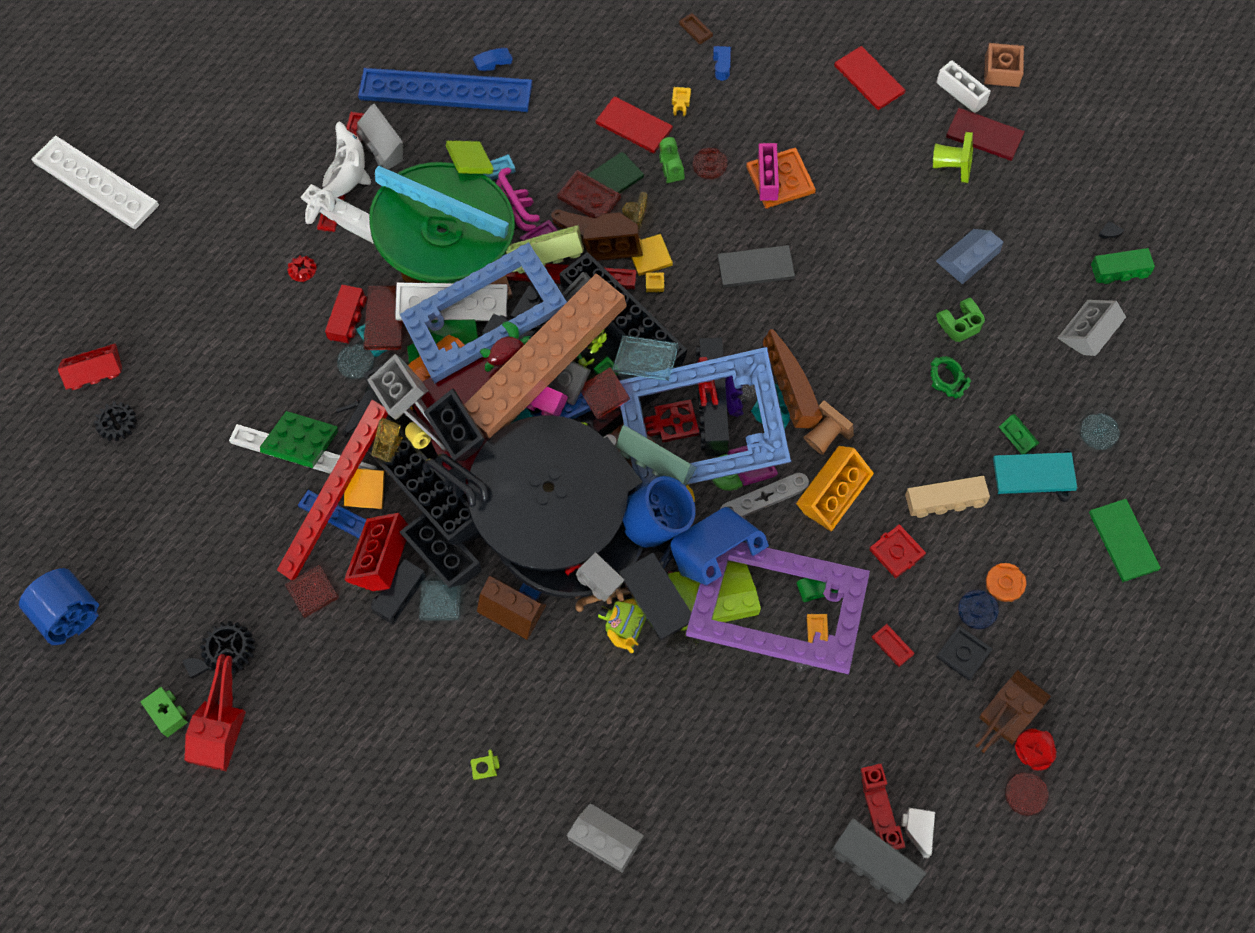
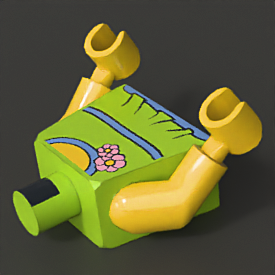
(623, 623)

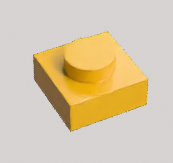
(654, 282)

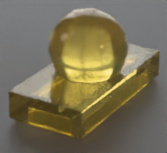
(636, 210)

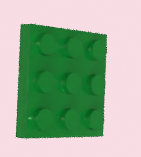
(299, 439)

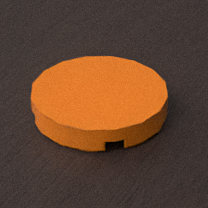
(1005, 582)

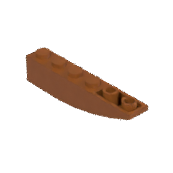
(792, 383)

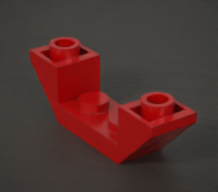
(879, 806)

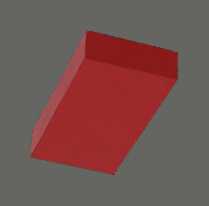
(893, 645)

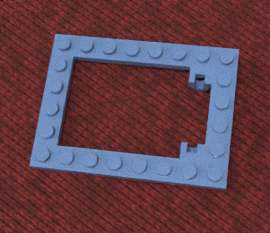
(419, 317)
(746, 368)

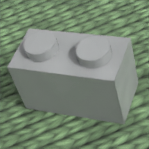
(599, 577)

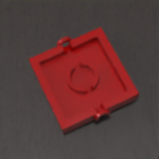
(897, 551)

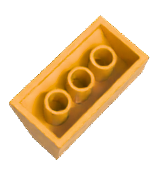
(835, 487)

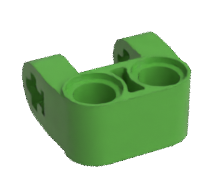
(671, 161)
(964, 324)

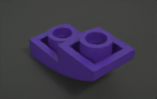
(734, 404)

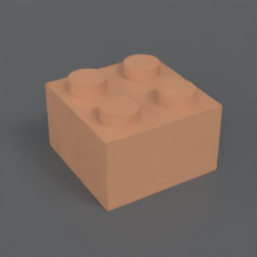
(1004, 65)

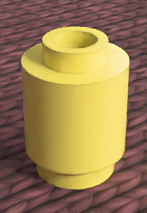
(417, 436)

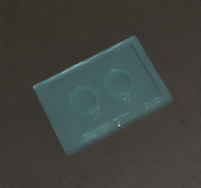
(645, 357)

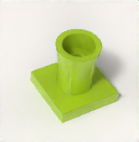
(955, 156)

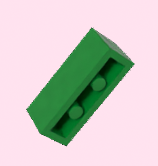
(1122, 266)

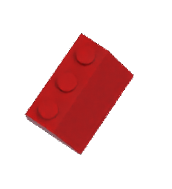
(90, 367)

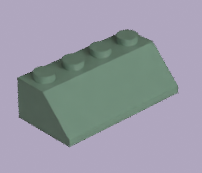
(654, 456)

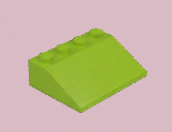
(736, 596)

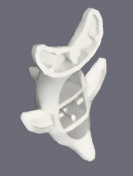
(342, 175)

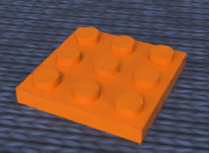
(792, 177)

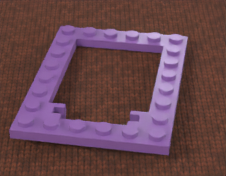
(831, 654)

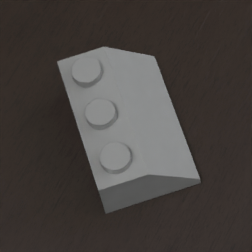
(380, 138)
(1092, 326)
(605, 837)

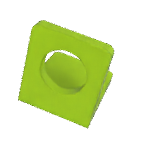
(493, 764)

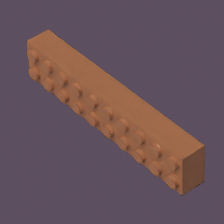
(545, 356)

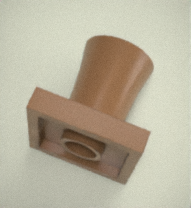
(828, 429)

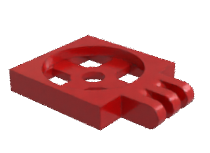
(658, 424)

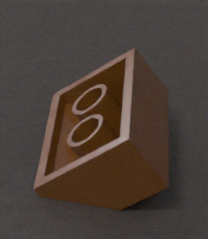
(509, 607)

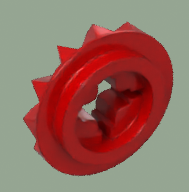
(304, 274)

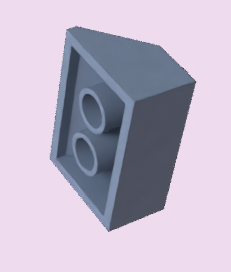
(970, 254)

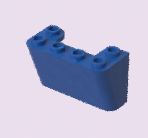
(710, 538)

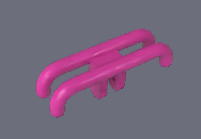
(517, 201)

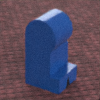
(722, 67)

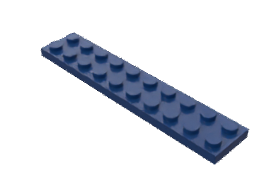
(445, 89)

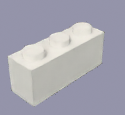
(963, 86)

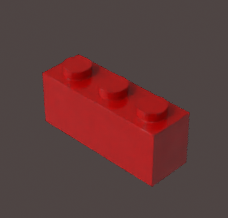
(345, 314)

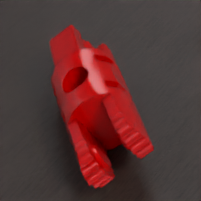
(707, 387)

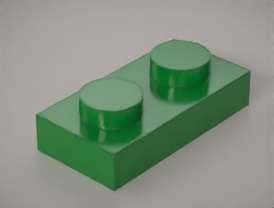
(1018, 434)

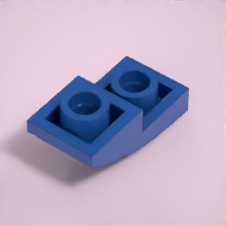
(488, 59)

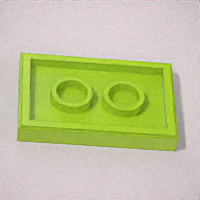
(469, 157)

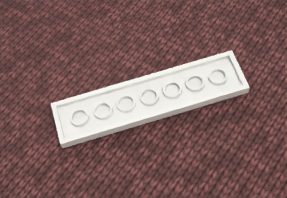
(95, 182)

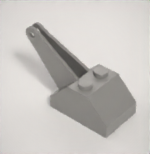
(399, 390)

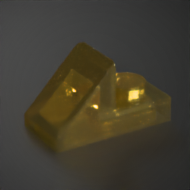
(386, 440)

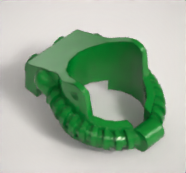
(959, 377)

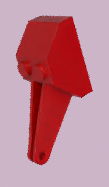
(215, 725)

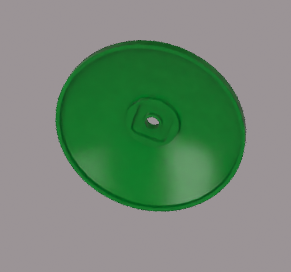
(408, 232)

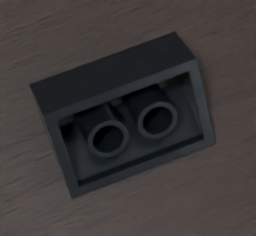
(455, 426)

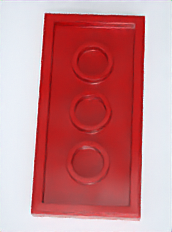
(869, 78)
(634, 124)

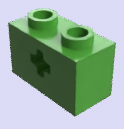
(155, 706)

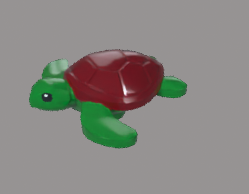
(504, 348)

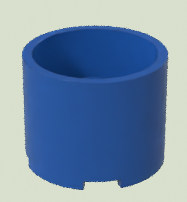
(658, 512)
(59, 606)

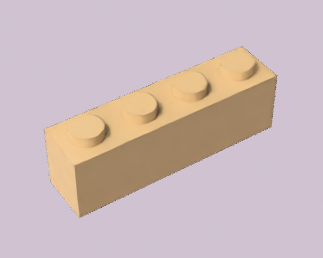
(947, 496)

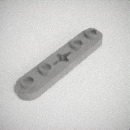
(781, 490)

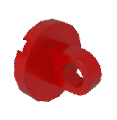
(1036, 748)

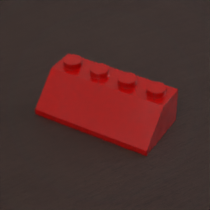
(377, 552)

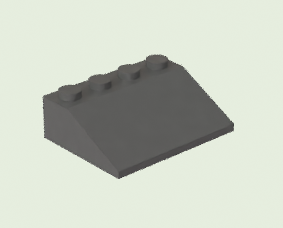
(878, 862)

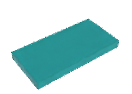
(1034, 473)

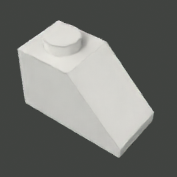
(919, 829)

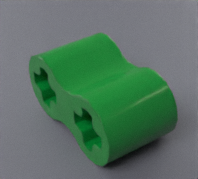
(811, 589)

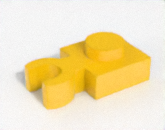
(681, 99)

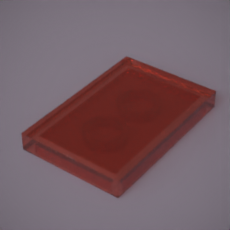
(588, 195)

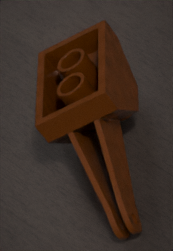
(605, 237)
(1012, 709)

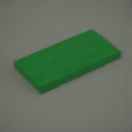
(1124, 540)

